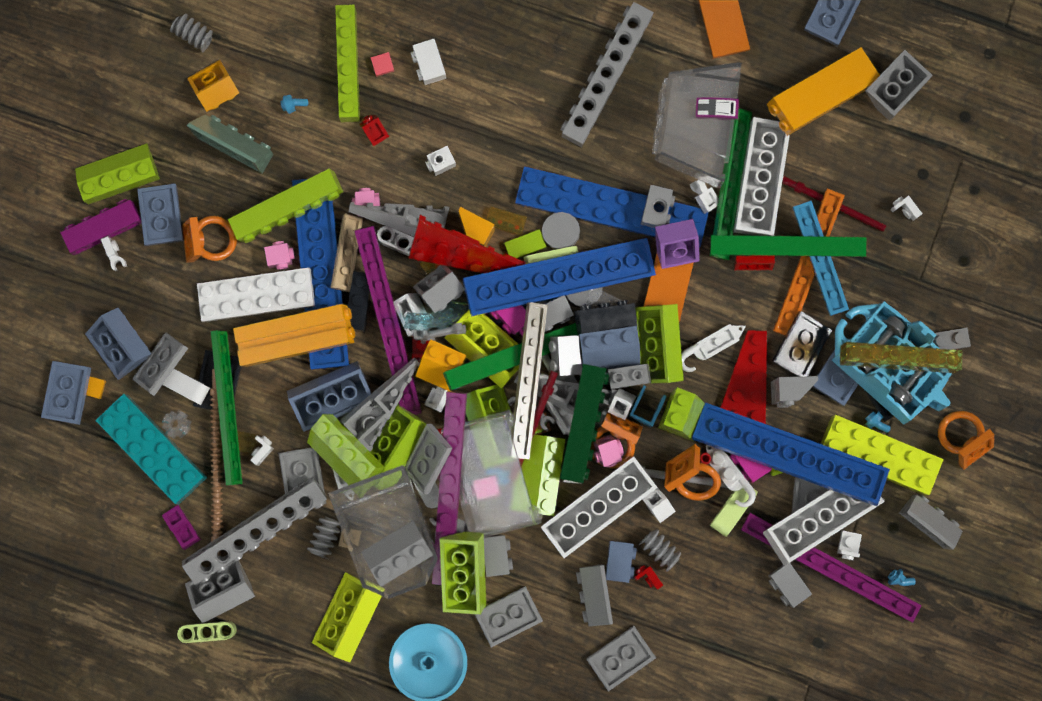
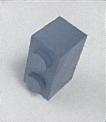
(619, 561)

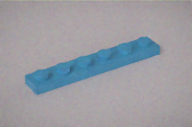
(822, 265)

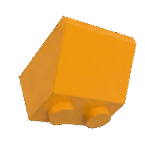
(213, 86)
(476, 226)
(436, 361)

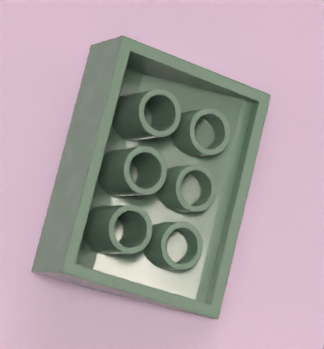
(231, 142)

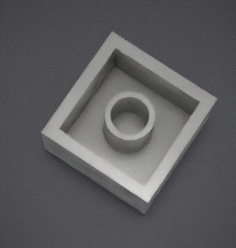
(439, 288)

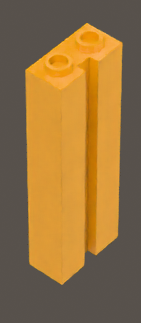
(823, 91)
(294, 335)

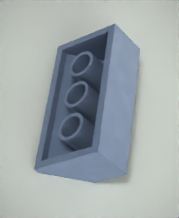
(329, 394)

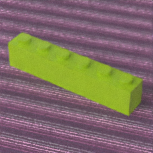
(347, 63)
(285, 206)

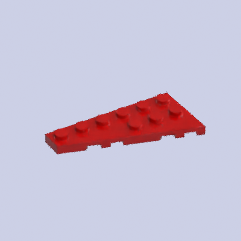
(456, 250)
(747, 385)

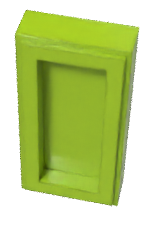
(525, 244)

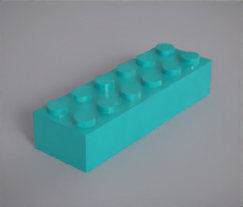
(151, 449)

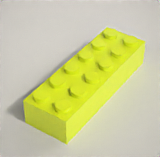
(907, 464)

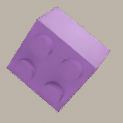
(677, 243)

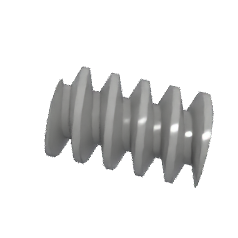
(192, 33)
(324, 537)
(661, 549)

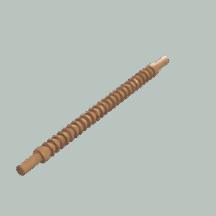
(216, 464)

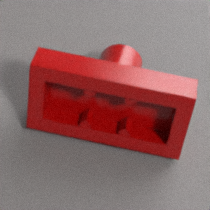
(754, 262)

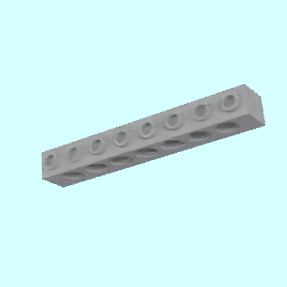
(642, 18)
(201, 574)

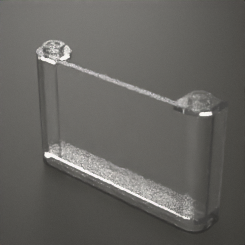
(492, 479)

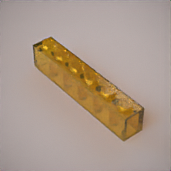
(900, 357)

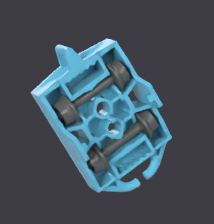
(892, 387)

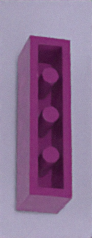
(107, 223)

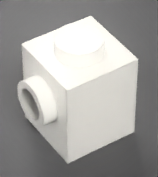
(440, 161)
(622, 404)
(658, 505)

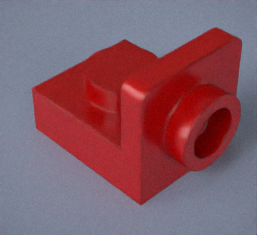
(373, 129)
(418, 349)
(651, 579)

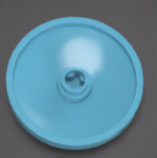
(428, 662)

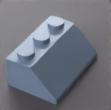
(117, 343)
(610, 348)

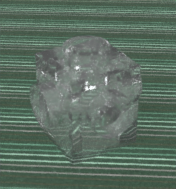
(183, 424)

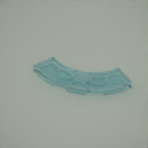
(441, 319)

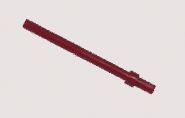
(800, 187)
(547, 390)

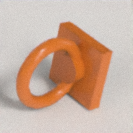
(194, 239)
(622, 430)
(972, 448)
(684, 468)

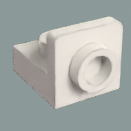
(909, 207)
(261, 453)
(849, 545)

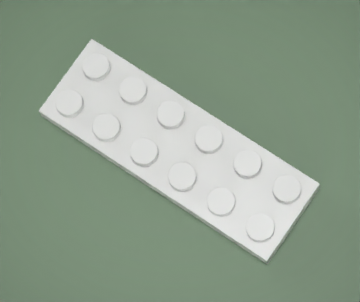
(256, 294)

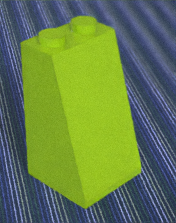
(681, 413)

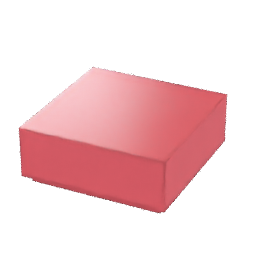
(382, 64)

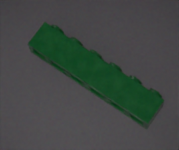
(583, 423)

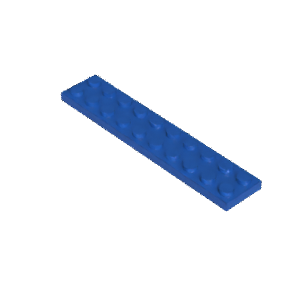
(597, 202)
(318, 251)
(558, 277)
(791, 454)

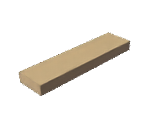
(346, 253)

